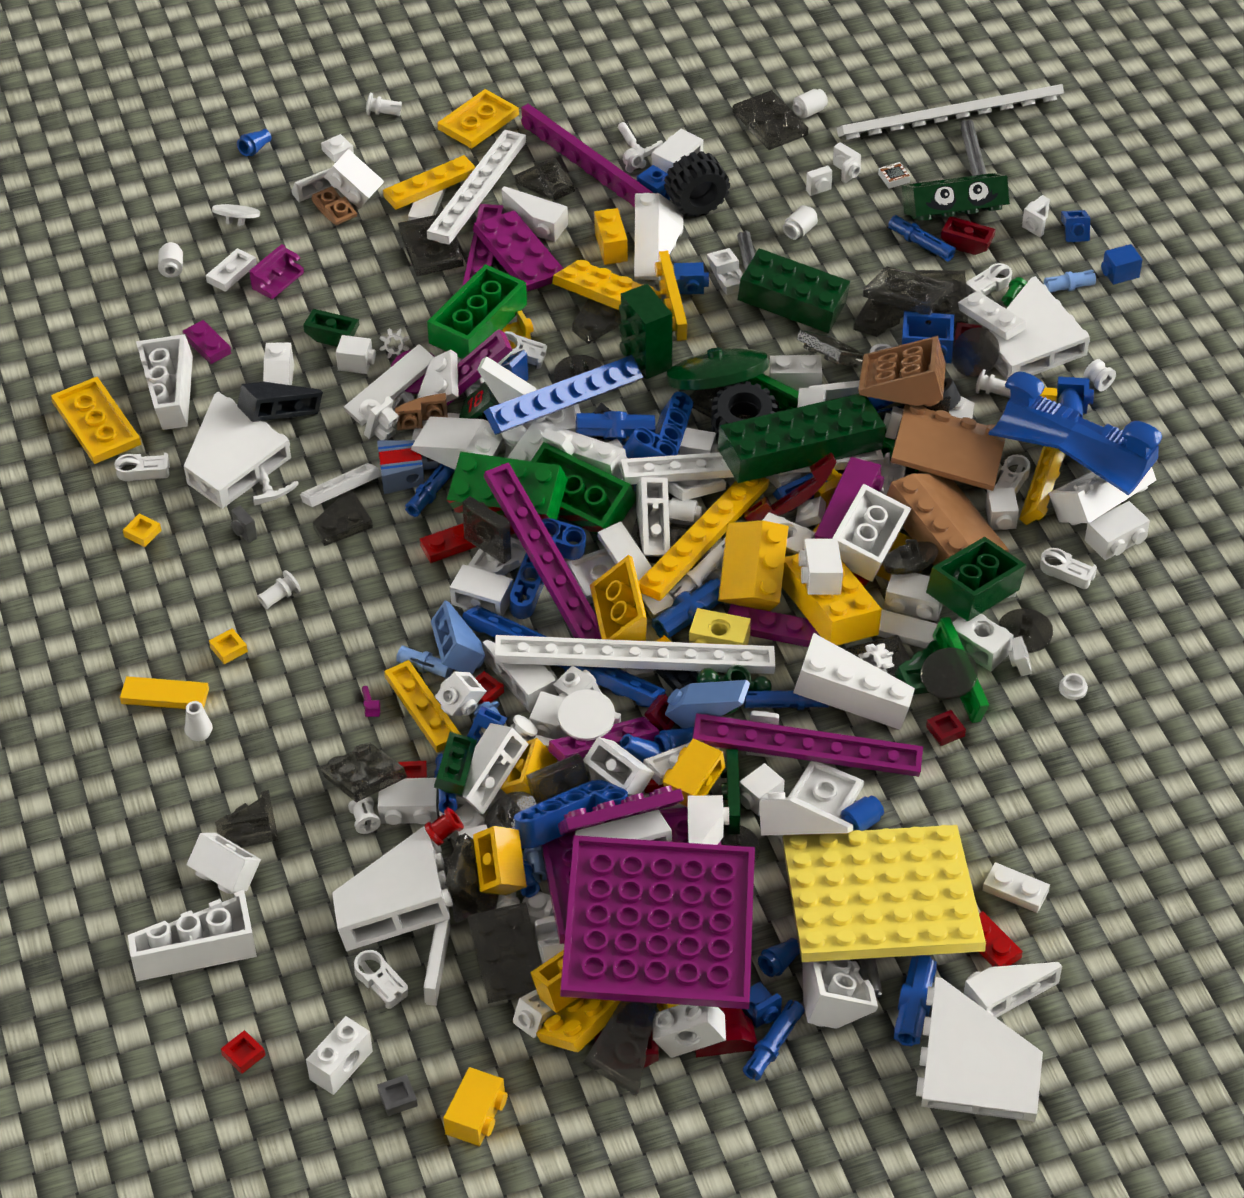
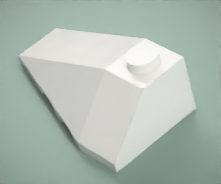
(656, 230)
(836, 993)

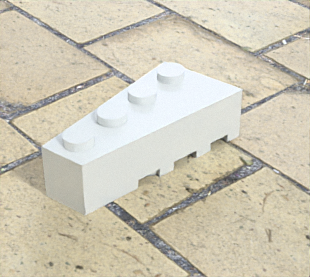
(168, 375)
(1090, 497)
(852, 684)
(194, 940)

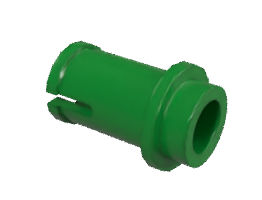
(1015, 287)

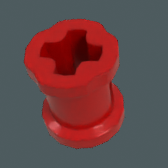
(443, 826)

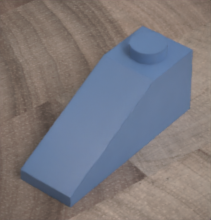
(456, 641)
(705, 698)

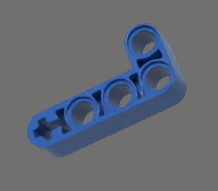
(668, 431)
(562, 535)
(540, 822)

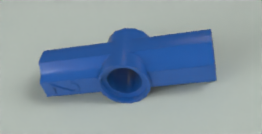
(612, 424)
(685, 607)
(913, 1000)

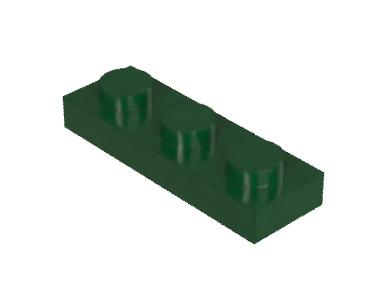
(455, 763)
(730, 790)

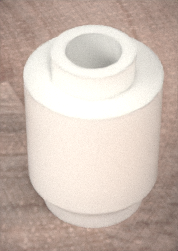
(809, 103)
(800, 222)
(170, 260)
(684, 510)

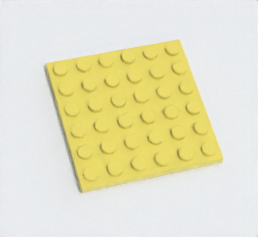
(882, 894)

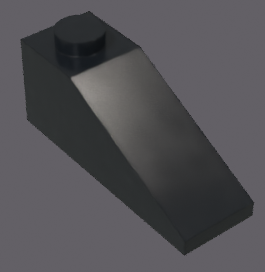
(275, 401)

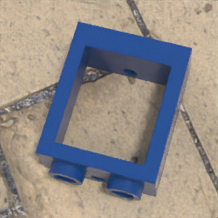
(941, 325)

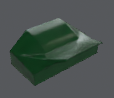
(329, 327)

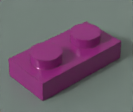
(207, 342)

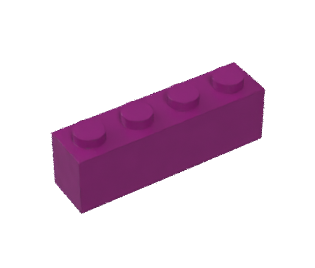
(854, 476)

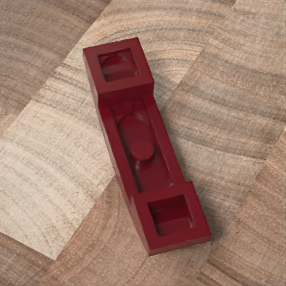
(821, 471)

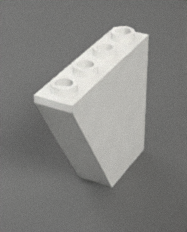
(1049, 337)
(229, 452)
(394, 894)
(976, 1060)

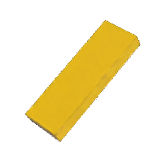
(162, 692)

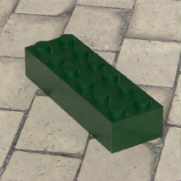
(800, 437)

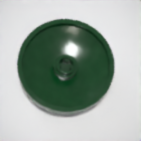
(717, 368)

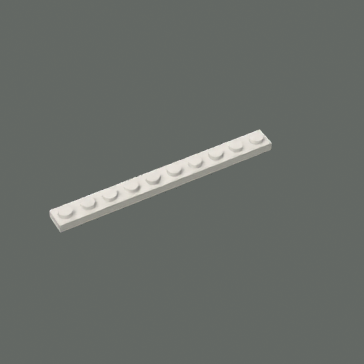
(941, 114)
(704, 466)
(632, 654)

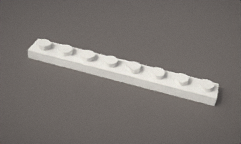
(476, 187)

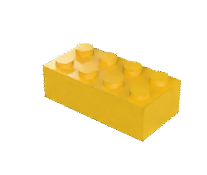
(835, 617)

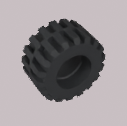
(697, 184)
(740, 400)

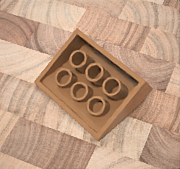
(905, 373)
(948, 446)
(940, 514)

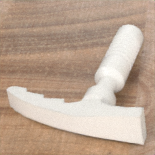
(630, 139)
(268, 493)

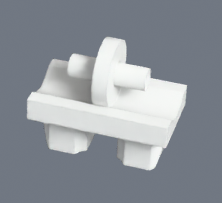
(379, 418)

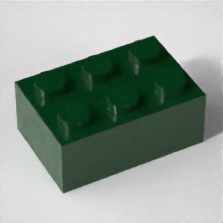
(646, 330)
(975, 578)

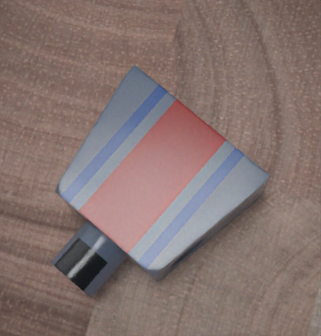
(401, 466)

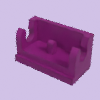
(275, 272)

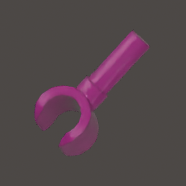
(372, 707)

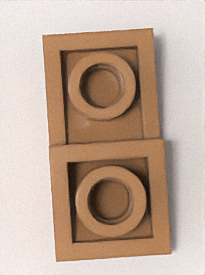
(333, 206)
(418, 410)

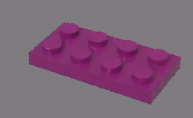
(518, 249)
(631, 806)

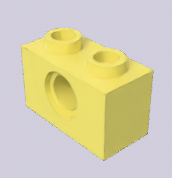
(719, 628)

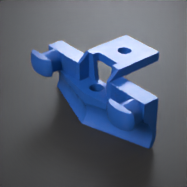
(1111, 453)

